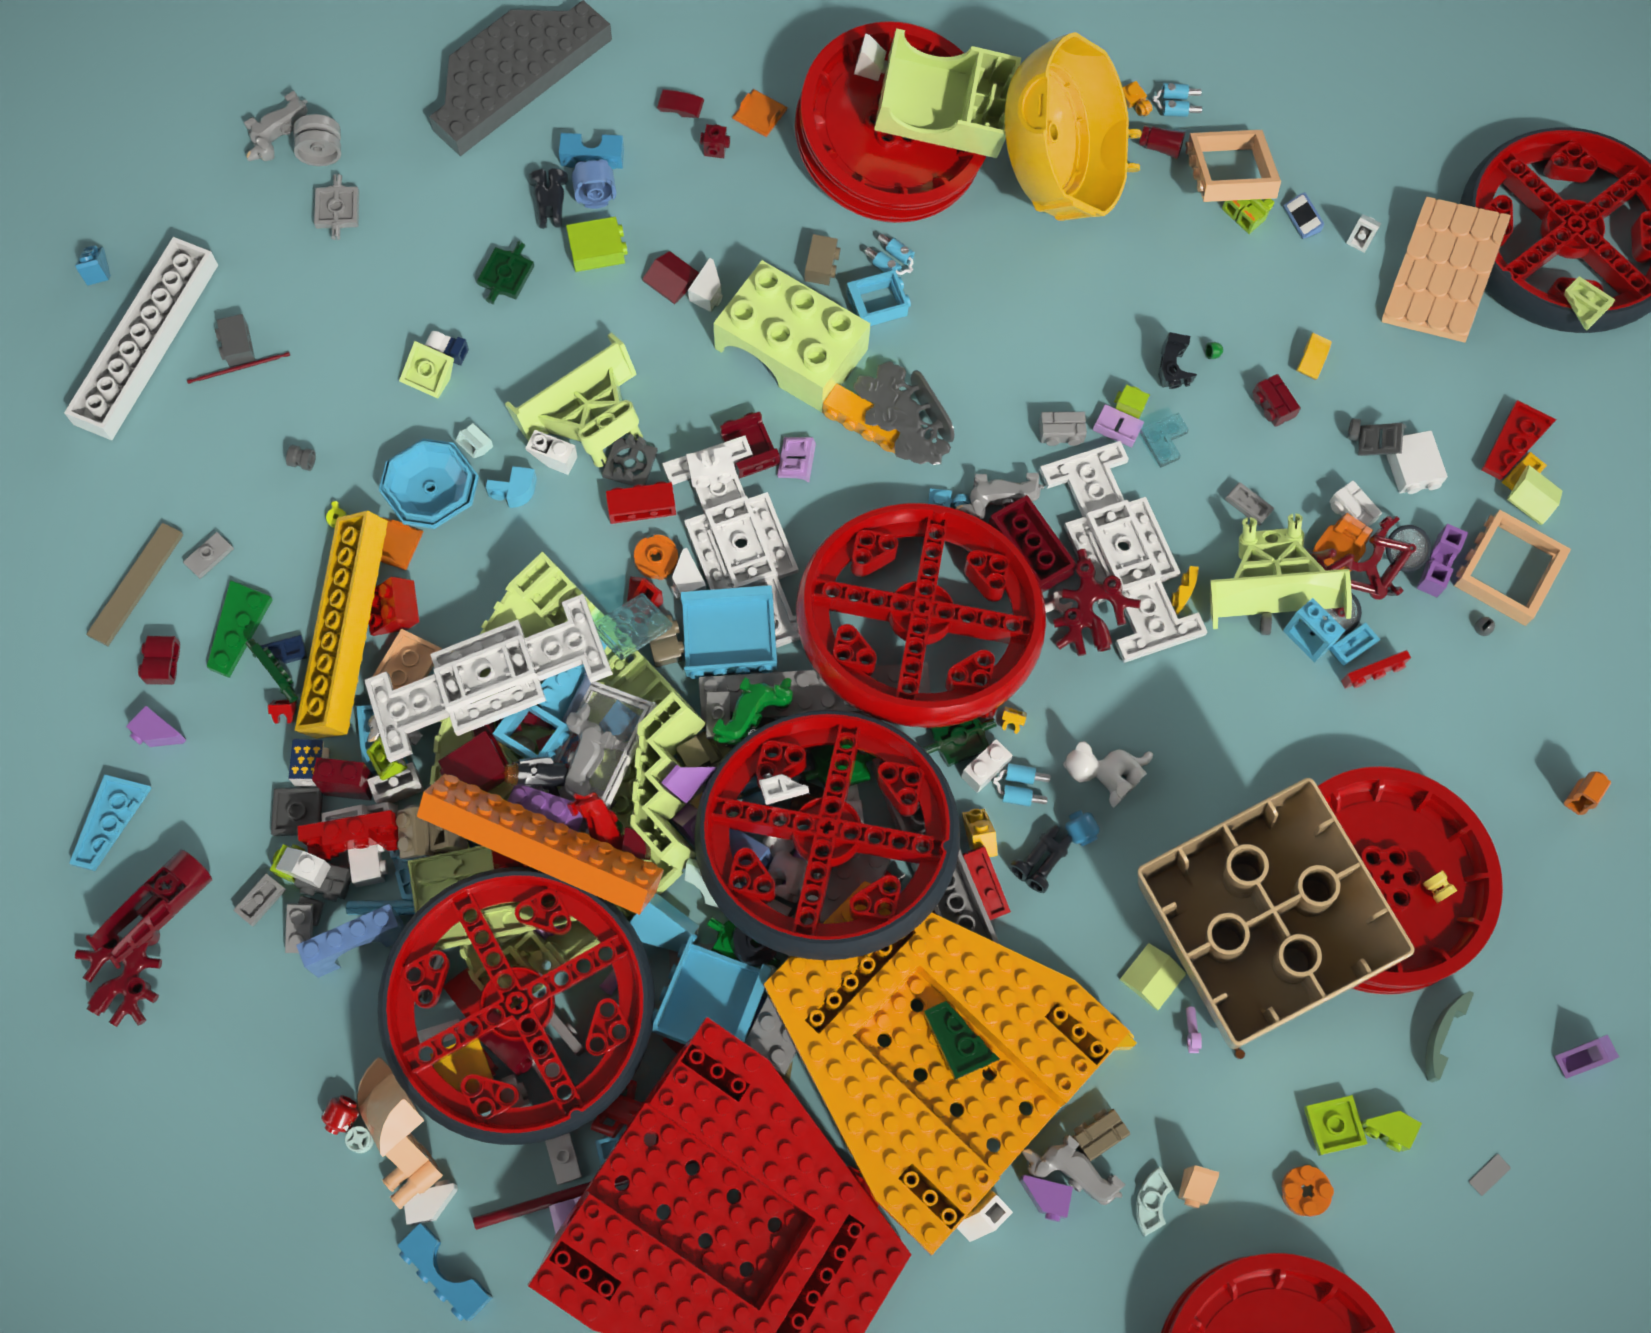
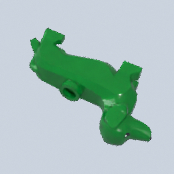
(749, 708)

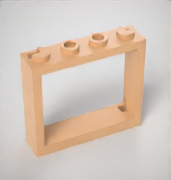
(1238, 189)
(1493, 597)

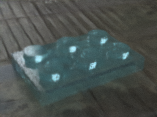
(632, 626)

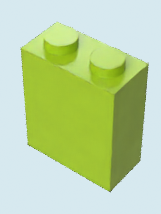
(596, 244)

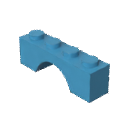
(421, 1249)

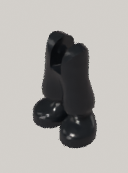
(549, 200)

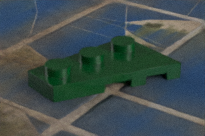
(957, 1042)

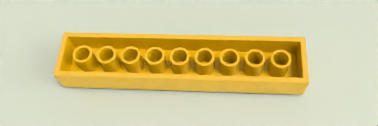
(341, 626)

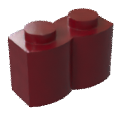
(159, 660)

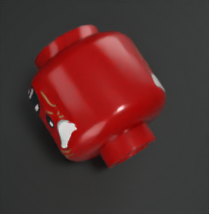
(340, 1114)

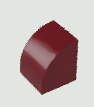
(635, 844)

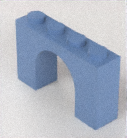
(321, 952)

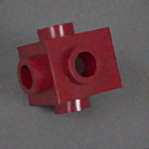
(715, 141)

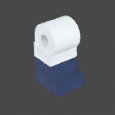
(448, 346)

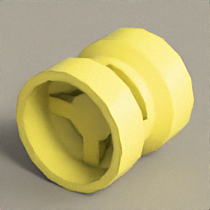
(1436, 882)

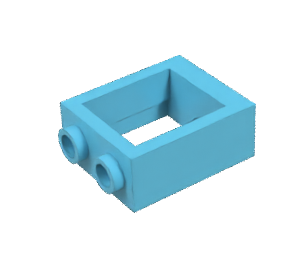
(873, 283)
(1309, 621)
(511, 722)

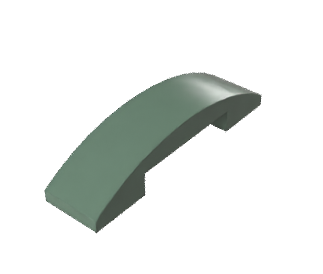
(1434, 1061)

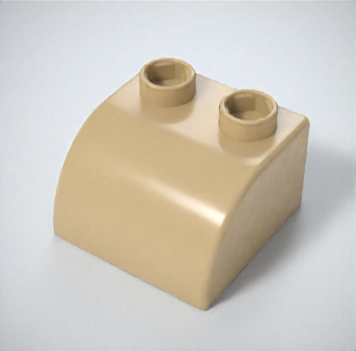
(1272, 913)

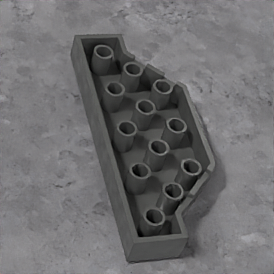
(511, 67)

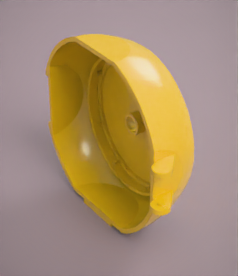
(1069, 129)

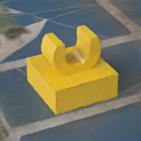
(1013, 716)

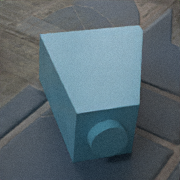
(663, 925)

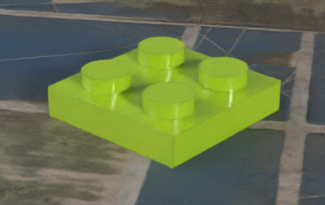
(1335, 1125)

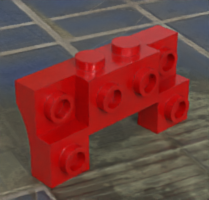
(358, 832)

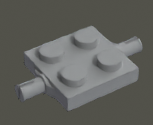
(336, 207)

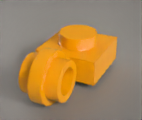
(1136, 96)

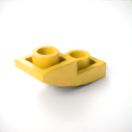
(1314, 356)
(1185, 590)

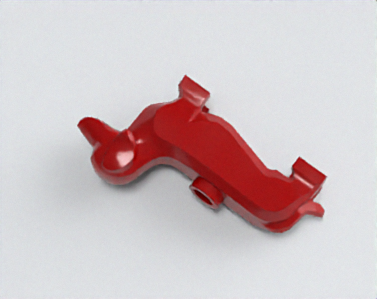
(599, 819)

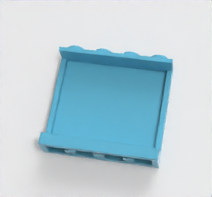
(729, 631)
(711, 988)

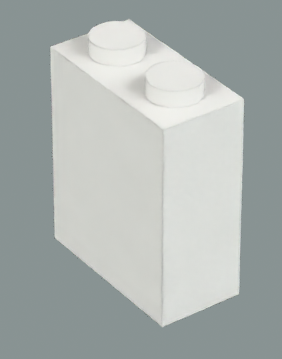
(1418, 465)

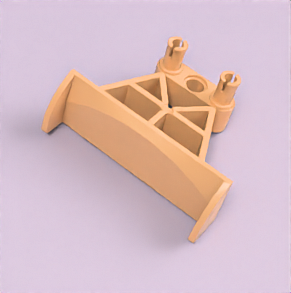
(390, 1121)

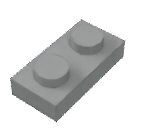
(259, 900)
(298, 925)

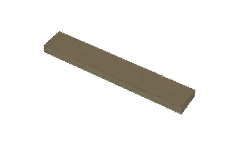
(134, 584)

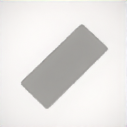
(1489, 1175)

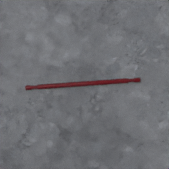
(238, 367)

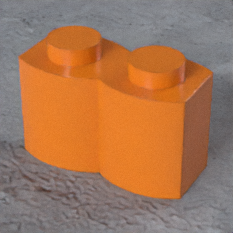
(1587, 792)

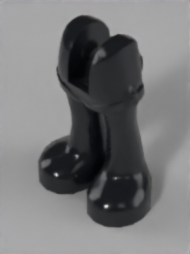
(1022, 869)

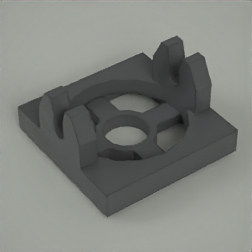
(627, 476)

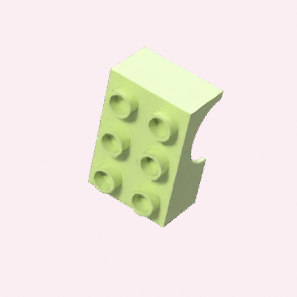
(946, 98)
(794, 333)

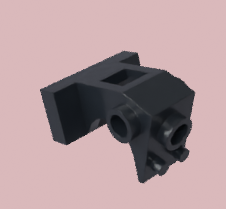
(1174, 347)

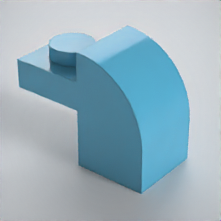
(517, 491)

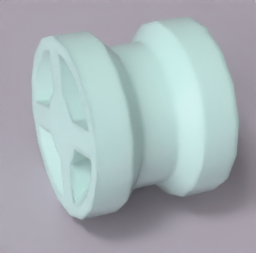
(355, 1138)

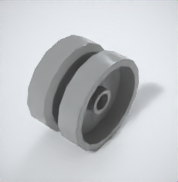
(317, 140)

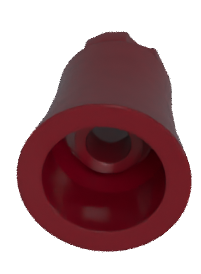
(1162, 140)

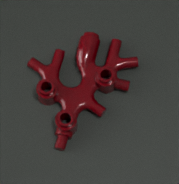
(1086, 596)
(126, 984)

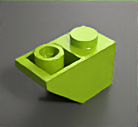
(1393, 1128)

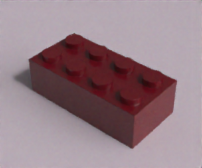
(1036, 541)

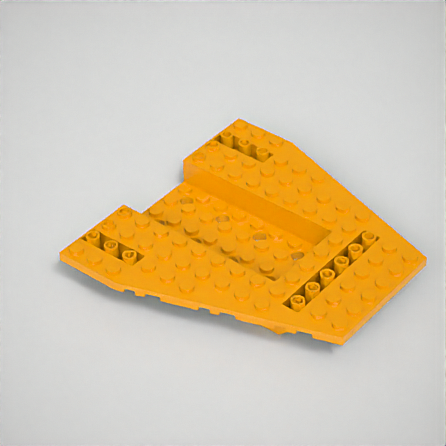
(899, 1130)

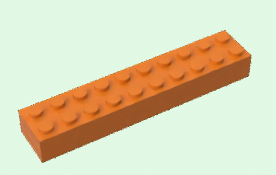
(540, 843)

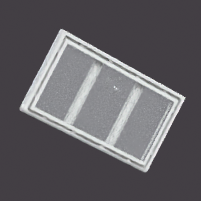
(620, 715)

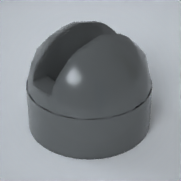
(1478, 626)

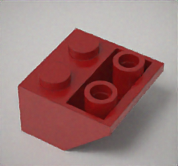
(393, 607)

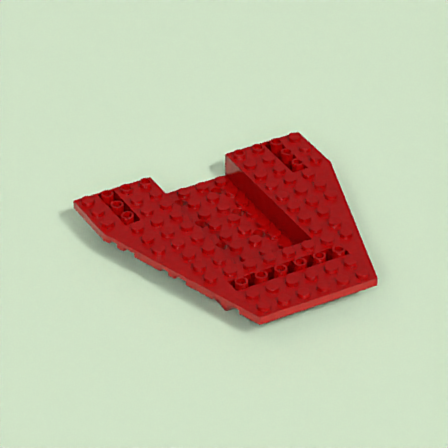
(749, 1133)

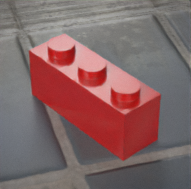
(641, 502)

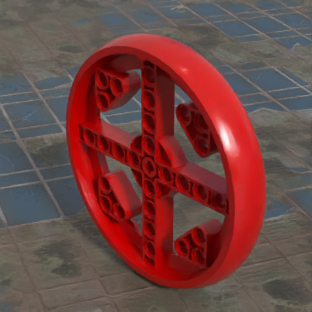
(922, 613)

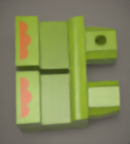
(1248, 212)

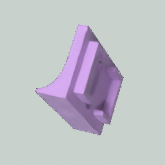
(1128, 430)
(797, 467)

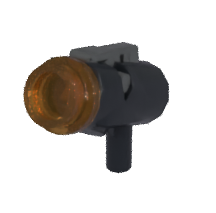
(537, 772)

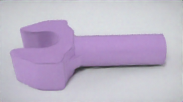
(1194, 1039)

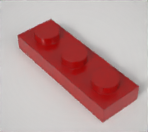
(1376, 670)
(986, 882)

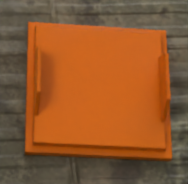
(759, 112)
(399, 544)

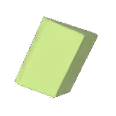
(427, 370)
(1535, 495)
(1153, 976)

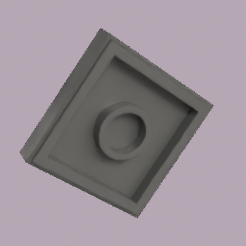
(295, 808)

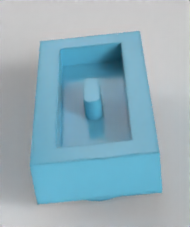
(1354, 644)

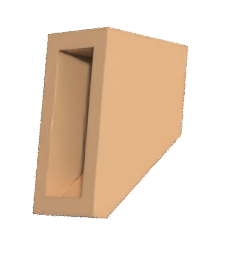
(1197, 1185)

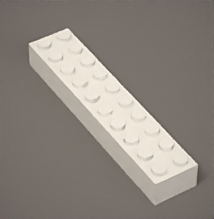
(141, 339)

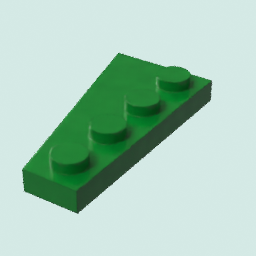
(237, 624)

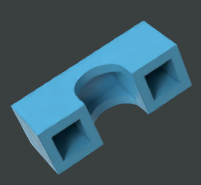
(573, 150)

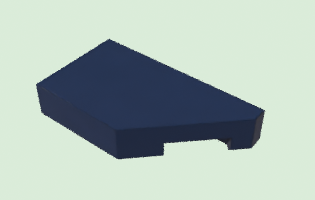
(288, 649)

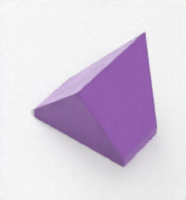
(687, 780)

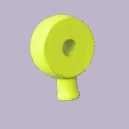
(333, 513)

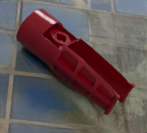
(155, 903)

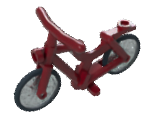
(1407, 551)

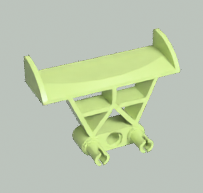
(585, 404)
(1279, 584)

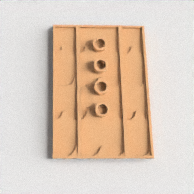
(1446, 269)

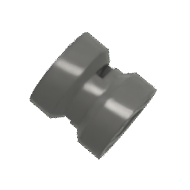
(300, 457)

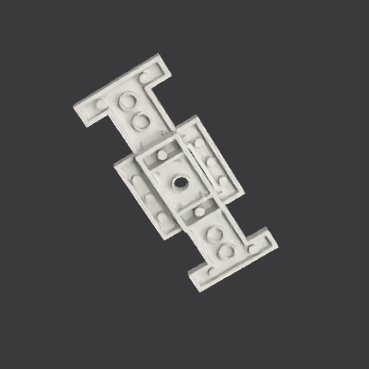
(734, 517)
(1141, 567)
(458, 682)

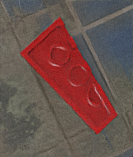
(1516, 437)

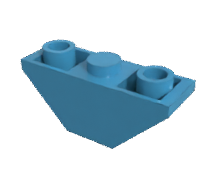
(93, 265)

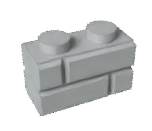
(1062, 428)

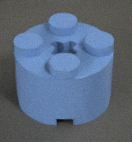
(593, 183)

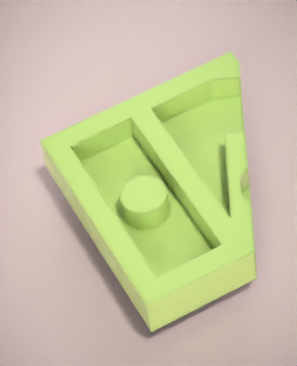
(1587, 301)

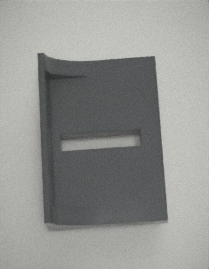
(1391, 439)

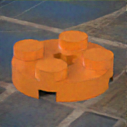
(656, 569)
(1321, 1191)

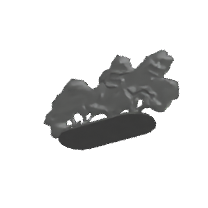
(898, 411)

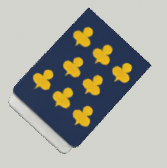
(303, 761)

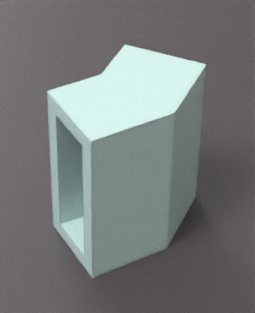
(474, 441)

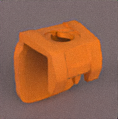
(1345, 537)

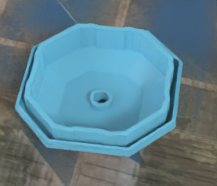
(426, 466)

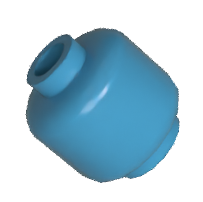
(1082, 827)

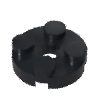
(748, 953)

